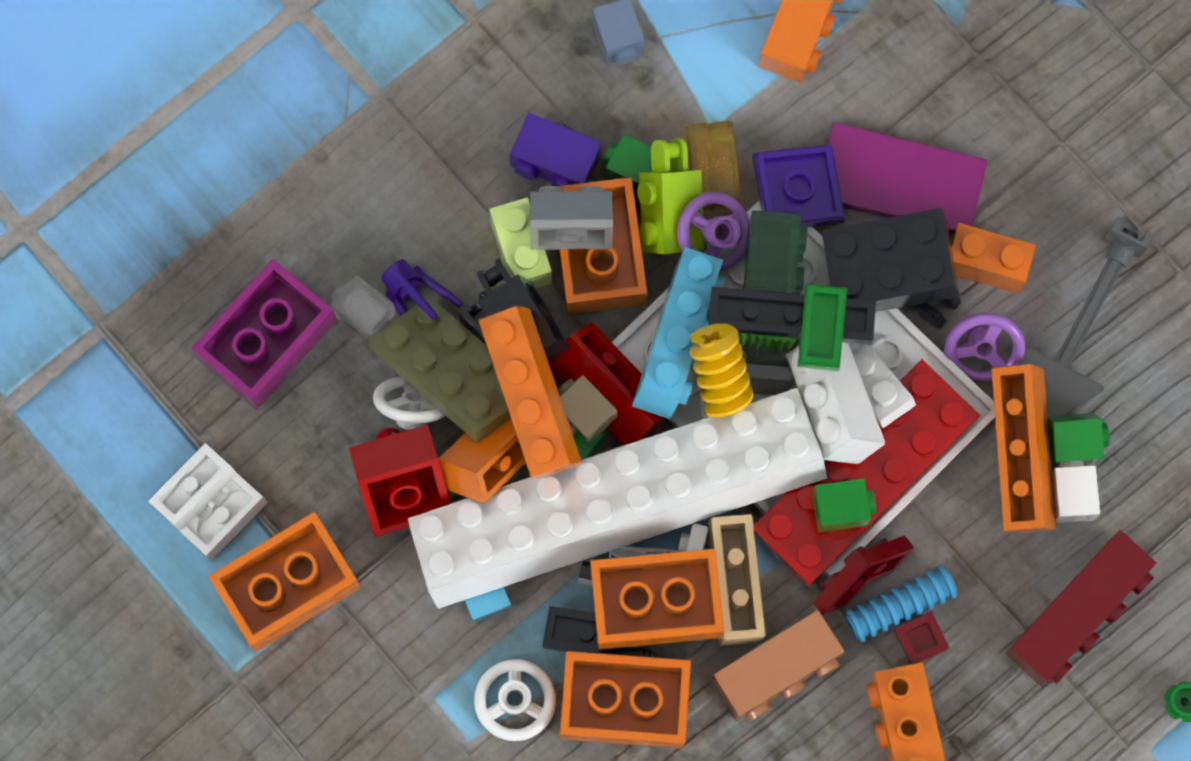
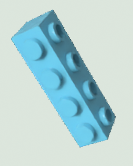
(684, 311)

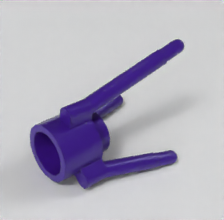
(405, 284)

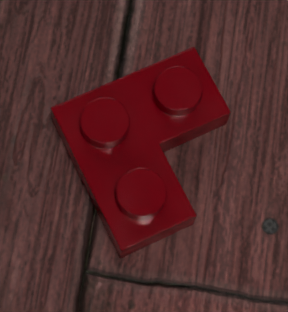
(860, 568)

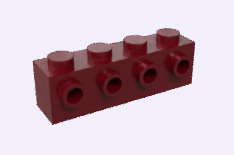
(1081, 608)

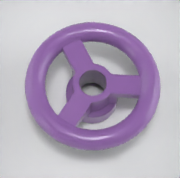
(732, 227)
(983, 329)

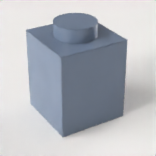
(618, 32)

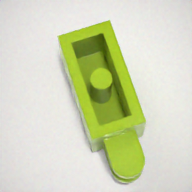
(664, 196)

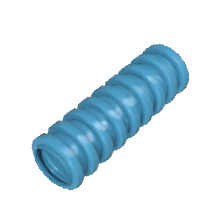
(900, 603)

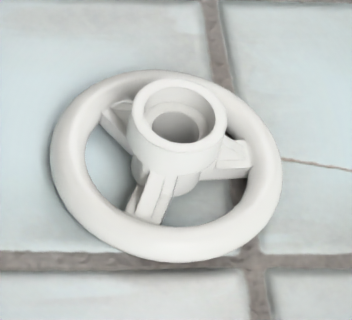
(409, 410)
(488, 715)

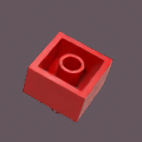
(398, 477)

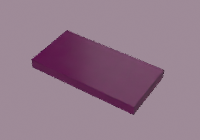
(904, 176)

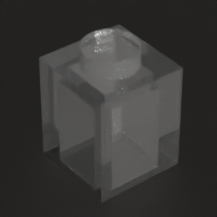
(362, 307)

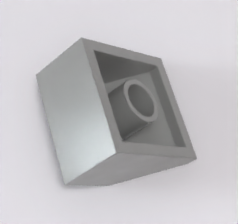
(571, 218)

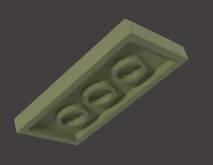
(446, 367)

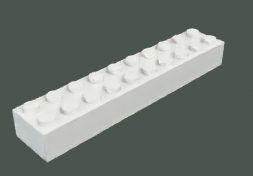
(617, 498)

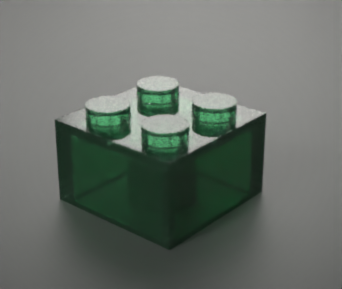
(773, 253)

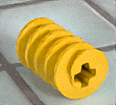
(721, 370)

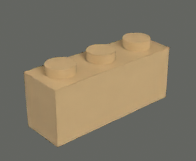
(738, 579)

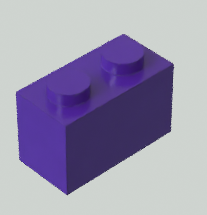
(554, 153)

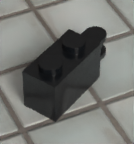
(522, 293)

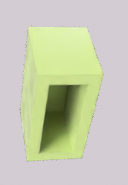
(512, 234)

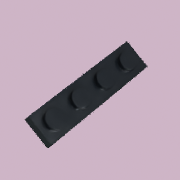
(782, 314)

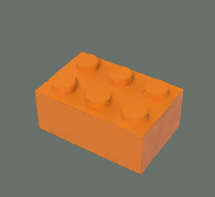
(612, 276)
(284, 582)
(657, 599)
(625, 700)

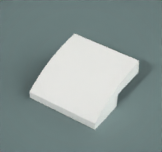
(208, 501)

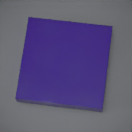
(800, 183)

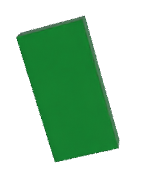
(822, 327)

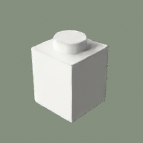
(1075, 492)

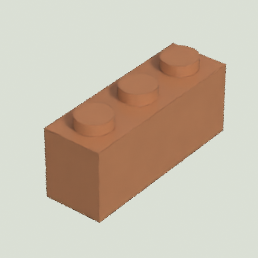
(779, 667)

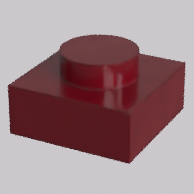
(921, 639)

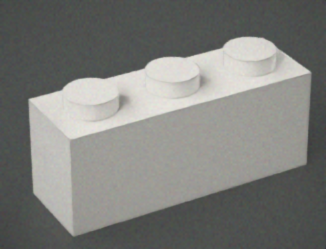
(838, 409)

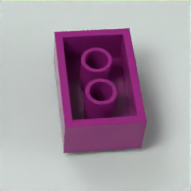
(264, 334)

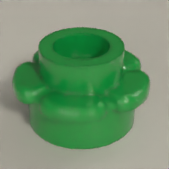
(1173, 697)

